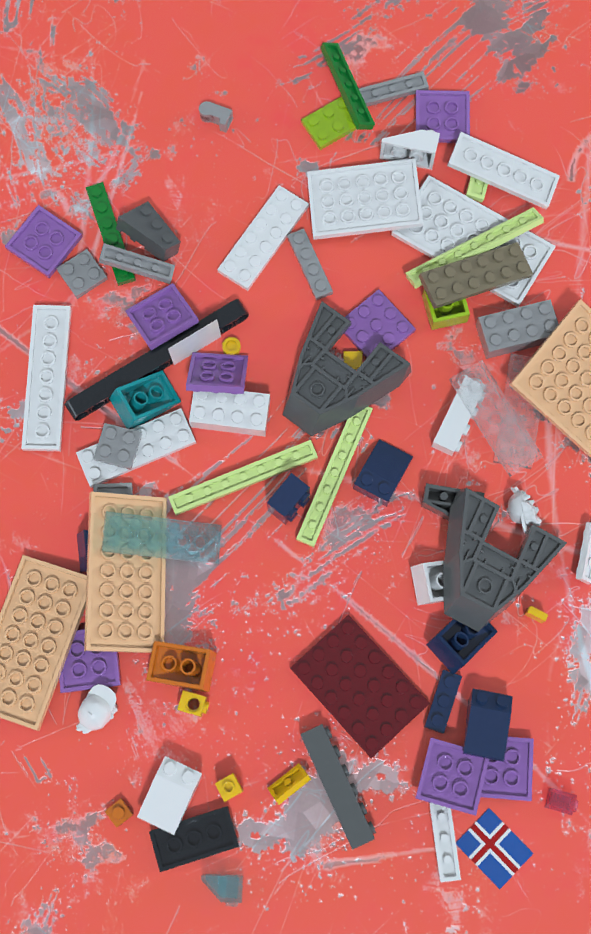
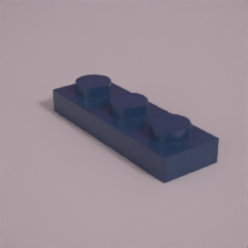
(443, 701)

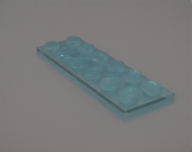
(161, 538)

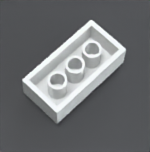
(231, 412)

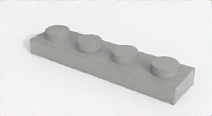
(394, 89)
(136, 263)
(310, 264)

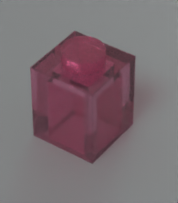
(561, 801)

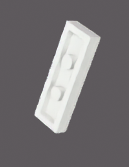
(583, 571)

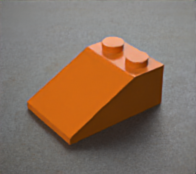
(181, 666)

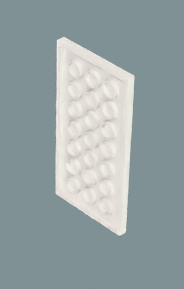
(455, 218)

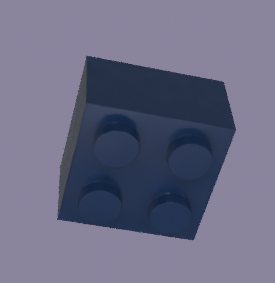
(288, 499)

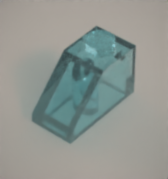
(225, 887)

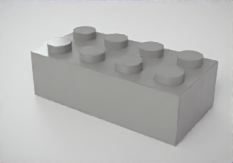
(516, 328)

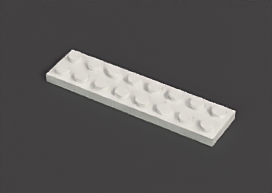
(46, 378)

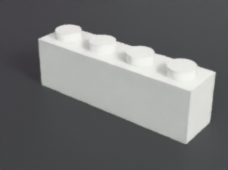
(453, 427)

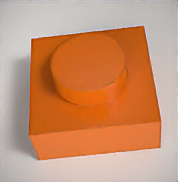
(119, 812)

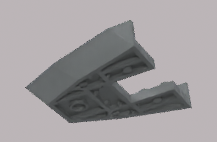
(329, 390)
(480, 577)

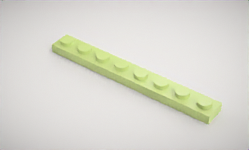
(480, 243)
(243, 477)
(333, 477)

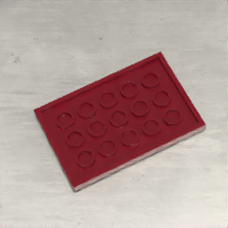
(359, 686)

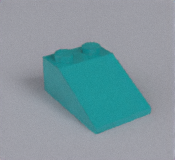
(144, 399)

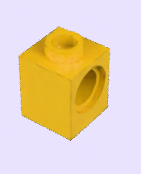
(184, 702)
(229, 787)

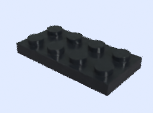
(194, 839)

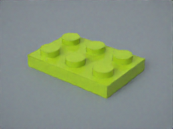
(329, 123)

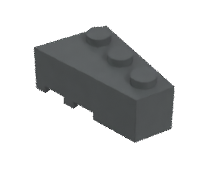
(150, 230)
(439, 499)

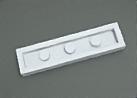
(445, 843)

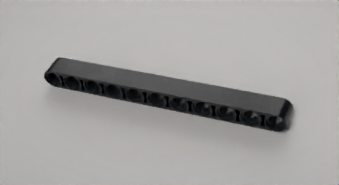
(149, 363)

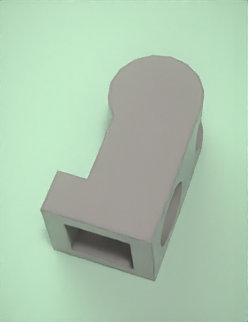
(216, 114)

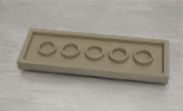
(475, 275)

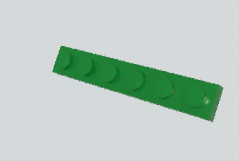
(347, 86)
(107, 227)

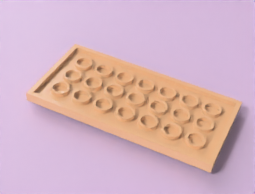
(122, 589)
(36, 637)

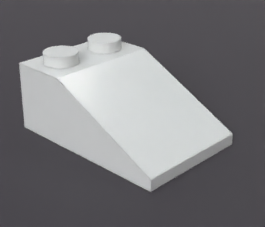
(415, 144)
(428, 582)
(169, 795)

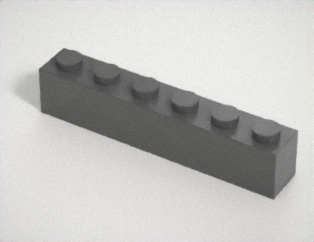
(339, 790)

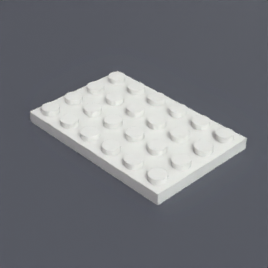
(364, 199)

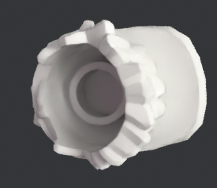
(522, 510)
(96, 709)

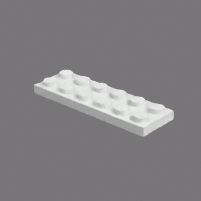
(503, 170)
(263, 238)
(158, 440)

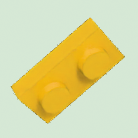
(289, 783)

